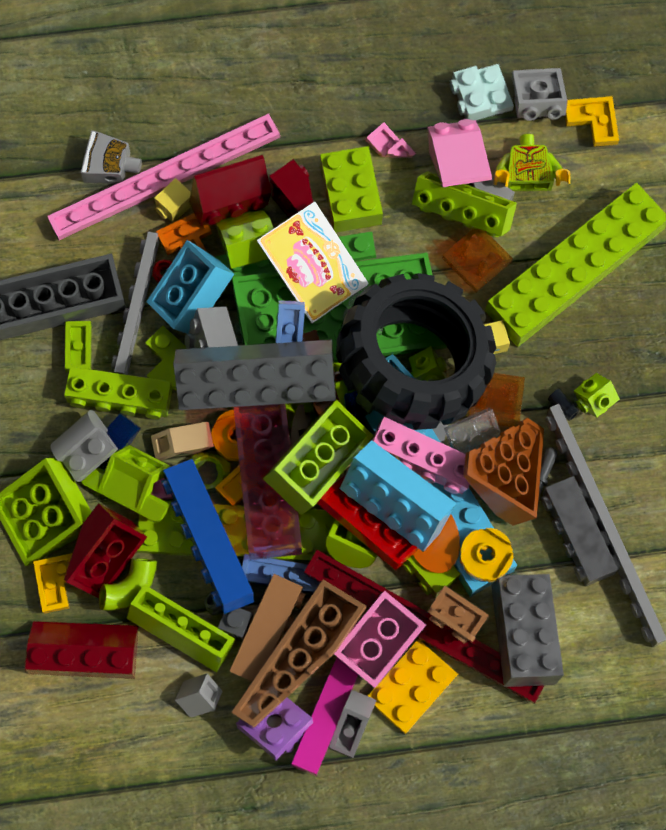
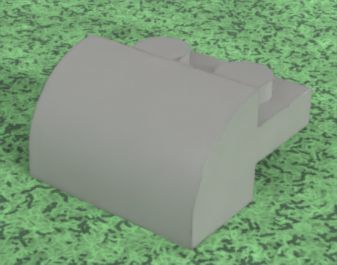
(84, 446)

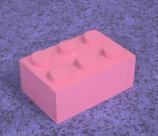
(379, 639)

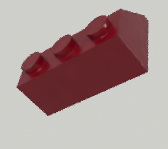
(230, 191)

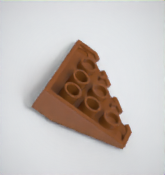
(508, 471)

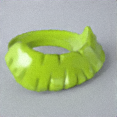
(222, 466)

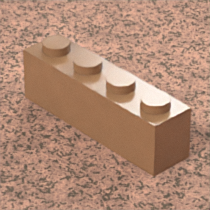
(267, 626)

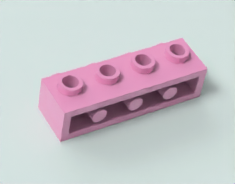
(423, 455)

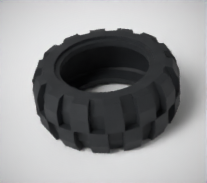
(439, 310)

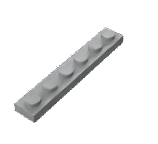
(137, 295)

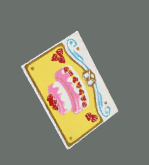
(313, 261)

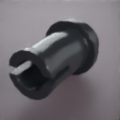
(569, 409)

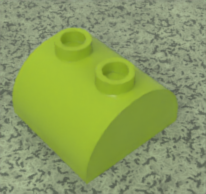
(348, 548)

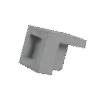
(198, 695)

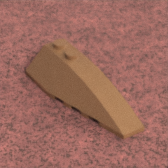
(303, 649)

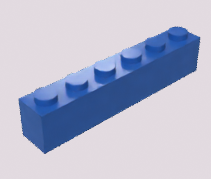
(208, 536)

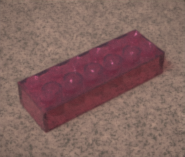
(269, 518)

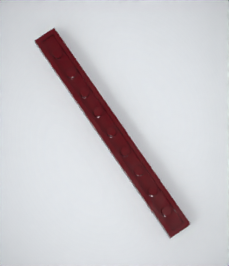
(471, 654)

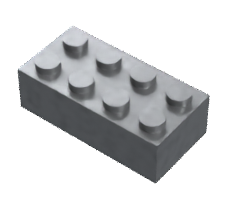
(527, 630)

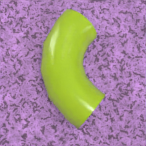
(122, 594)

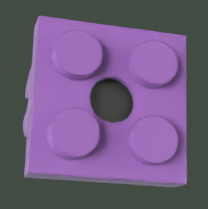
(279, 729)

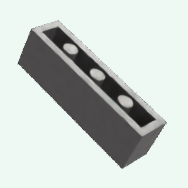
(579, 531)

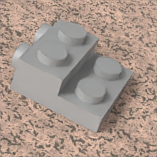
(539, 93)

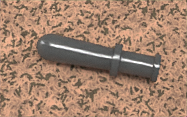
(546, 465)

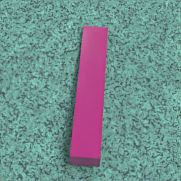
(325, 717)

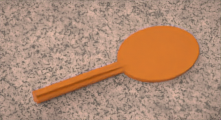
(443, 551)

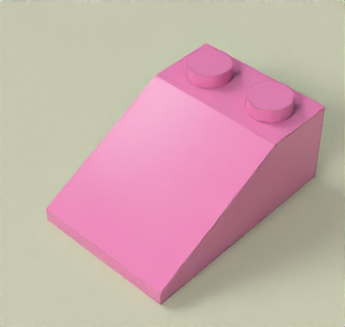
(458, 153)

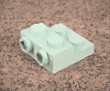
(481, 92)

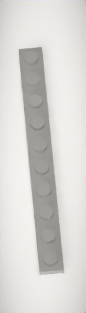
(629, 580)

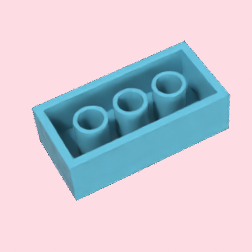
(397, 495)

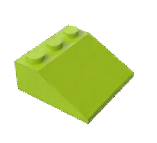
(43, 510)

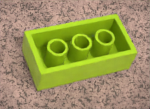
(318, 457)

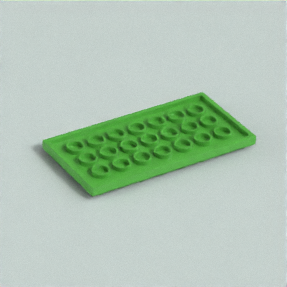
(259, 294)

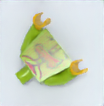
(530, 167)

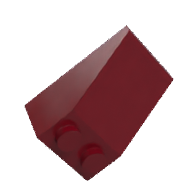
(291, 188)
(102, 550)

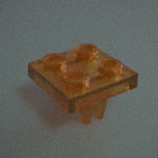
(477, 258)
(505, 397)

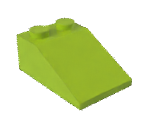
(240, 237)

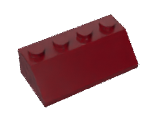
(82, 650)

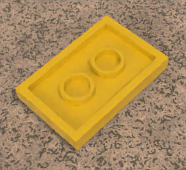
(412, 686)

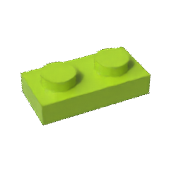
(78, 344)

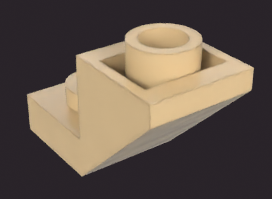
(182, 439)

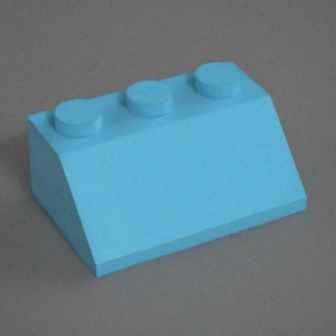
(190, 283)

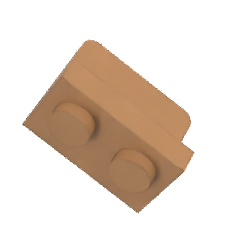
(457, 614)

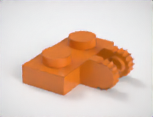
(176, 234)

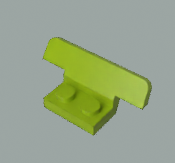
(130, 482)

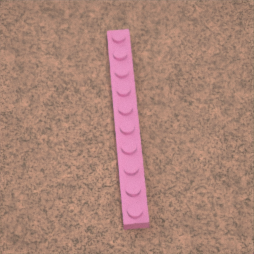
(154, 180)

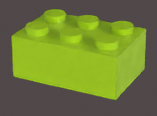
(351, 189)

